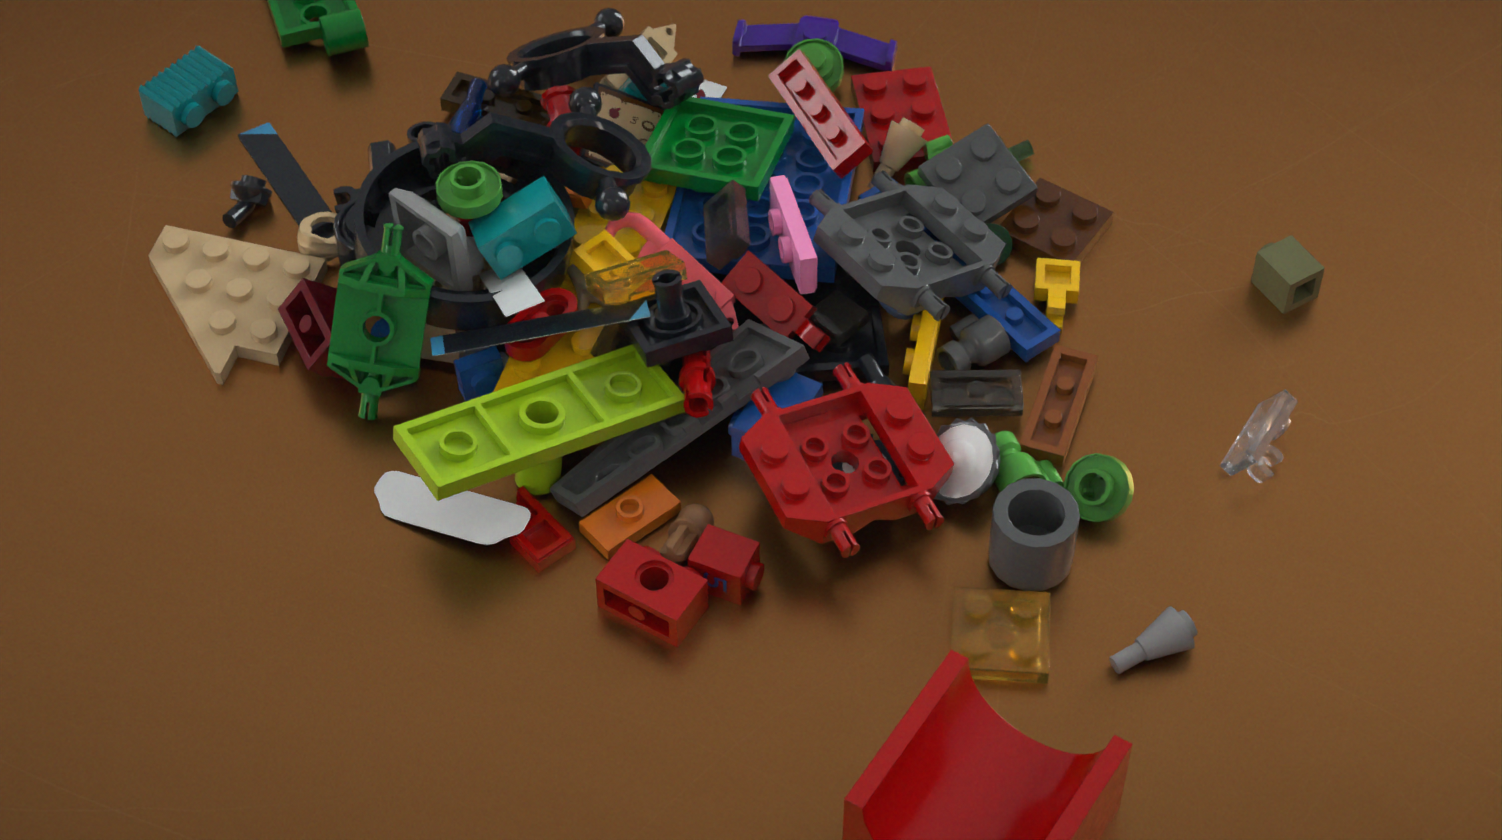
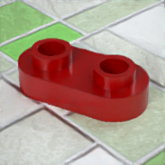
(556, 302)

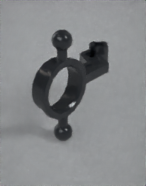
(596, 51)
(548, 147)

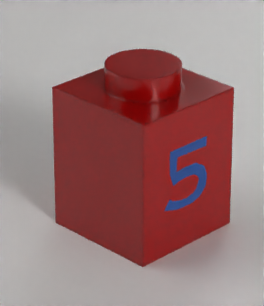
(728, 563)

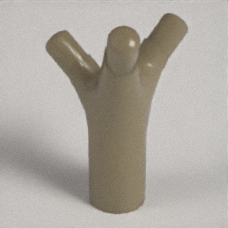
(583, 296)

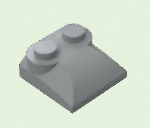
(435, 241)

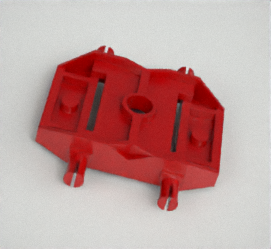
(795, 451)

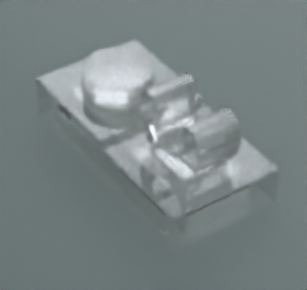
(1252, 444)

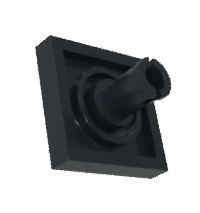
(680, 322)

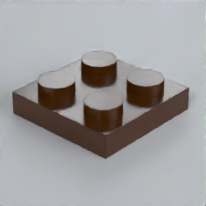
(1056, 224)

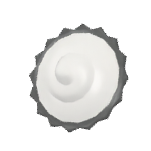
(974, 459)

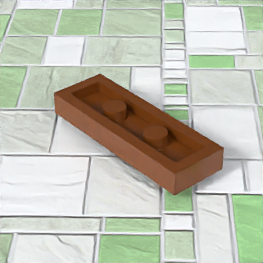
(1058, 404)

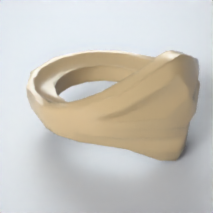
(313, 244)

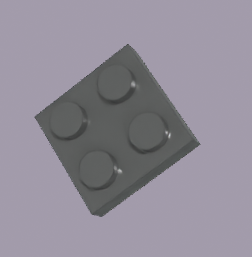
(980, 175)

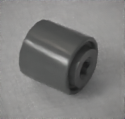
(1033, 534)

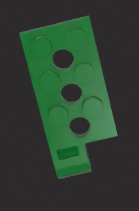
(338, 24)

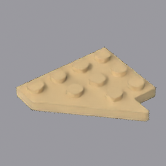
(230, 294)

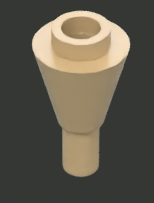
(900, 146)

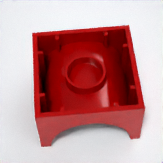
(972, 776)

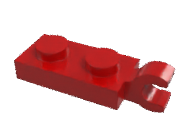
(774, 301)

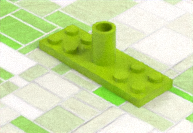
(537, 423)

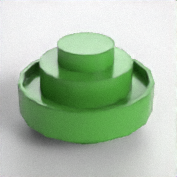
(825, 59)
(469, 189)
(1100, 487)

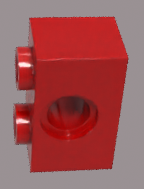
(627, 592)

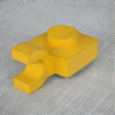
(1058, 284)

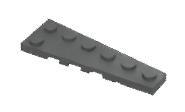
(741, 366)

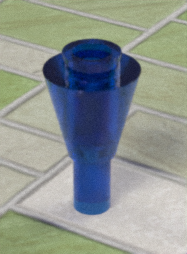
(470, 109)

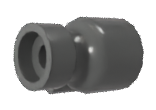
(974, 343)

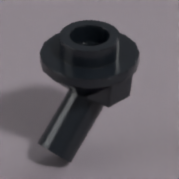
(248, 193)

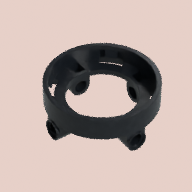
(448, 307)

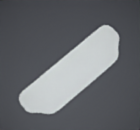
(461, 515)

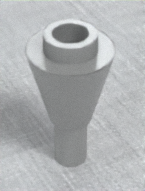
(1165, 636)

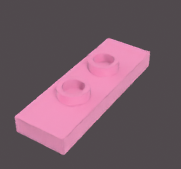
(793, 240)

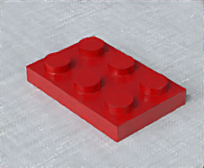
(897, 95)

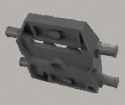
(895, 260)

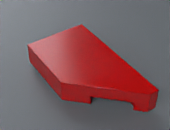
(543, 538)

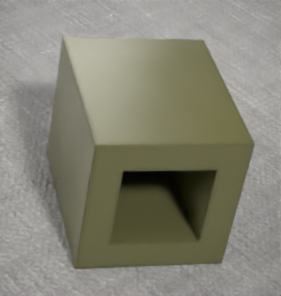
(1287, 274)

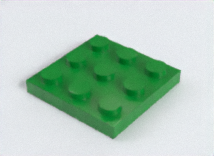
(715, 142)

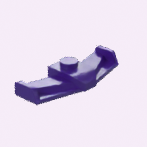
(784, 36)

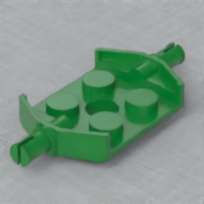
(386, 288)

